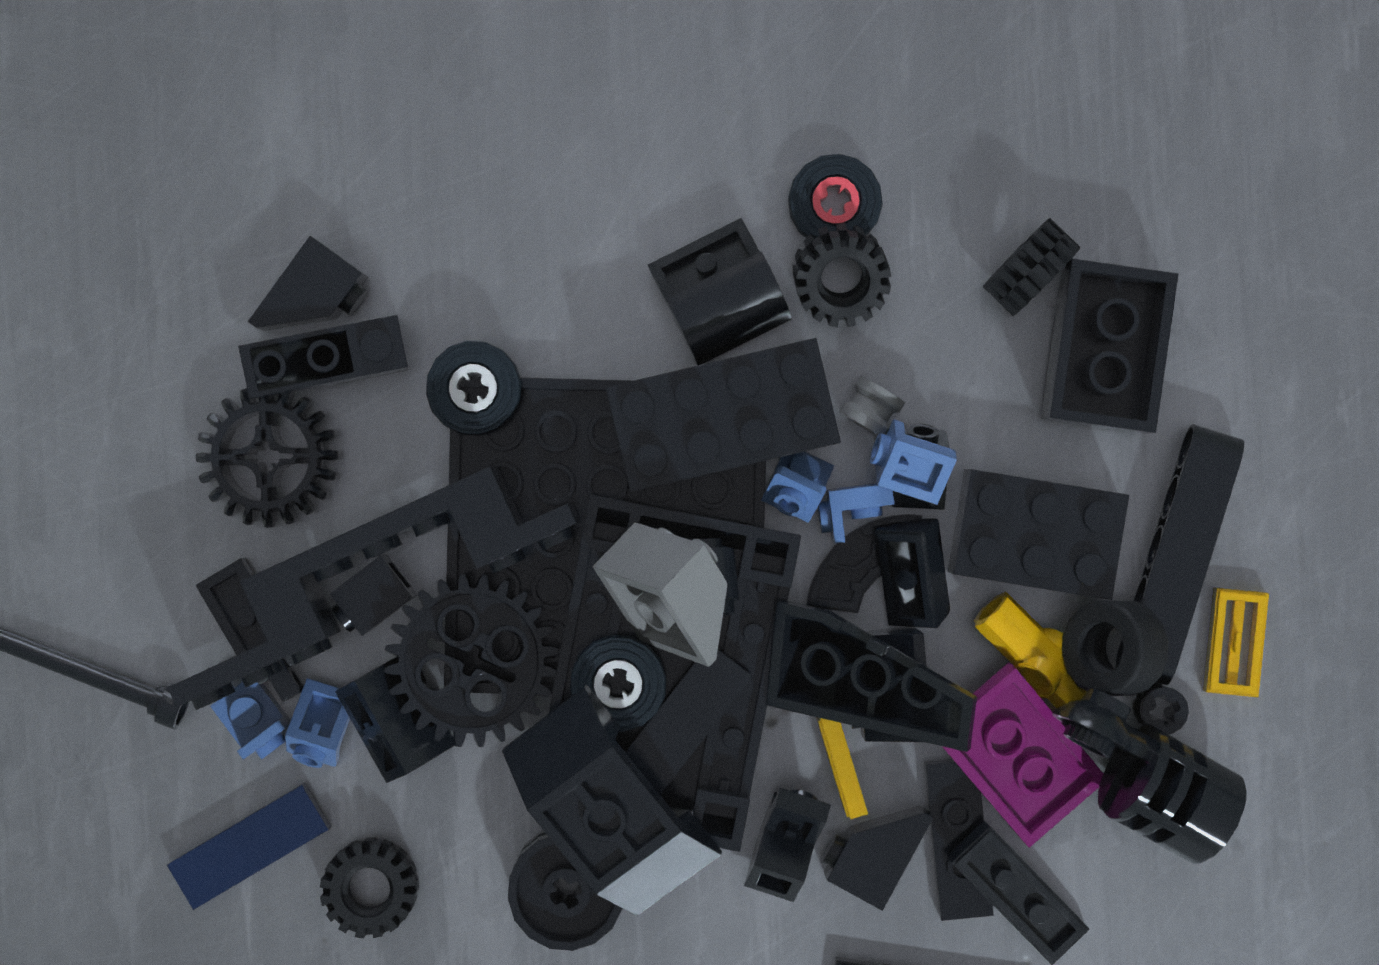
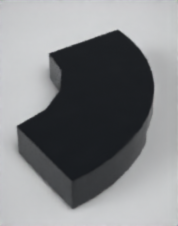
(850, 568)

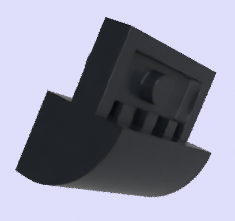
(720, 291)

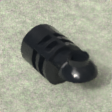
(1156, 780)

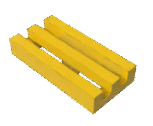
(1215, 640)
(842, 768)

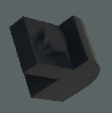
(786, 843)

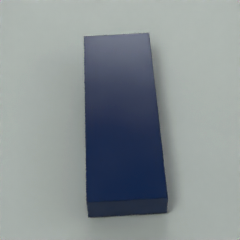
(248, 846)

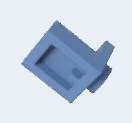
(911, 464)
(798, 485)
(862, 500)
(253, 719)
(317, 726)

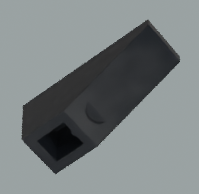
(324, 357)

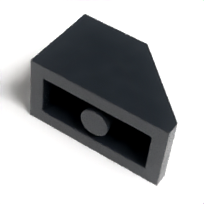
(311, 290)
(875, 854)

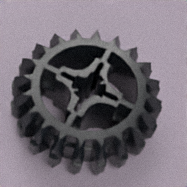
(267, 480)

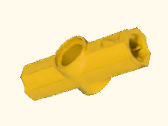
(1029, 647)

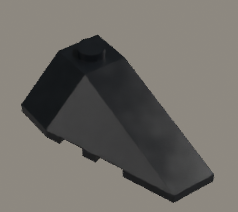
(853, 678)

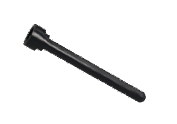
(156, 700)

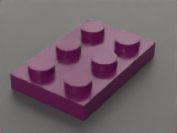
(1023, 758)

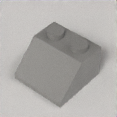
(667, 590)

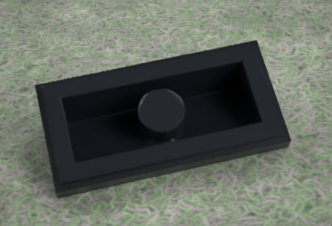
(913, 573)

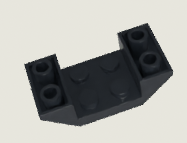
(604, 807)

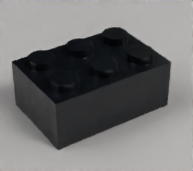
(1109, 346)
(1038, 534)

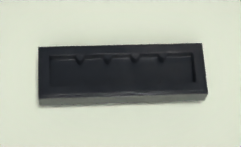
(956, 814)

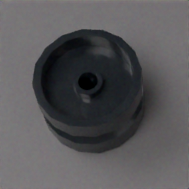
(545, 910)

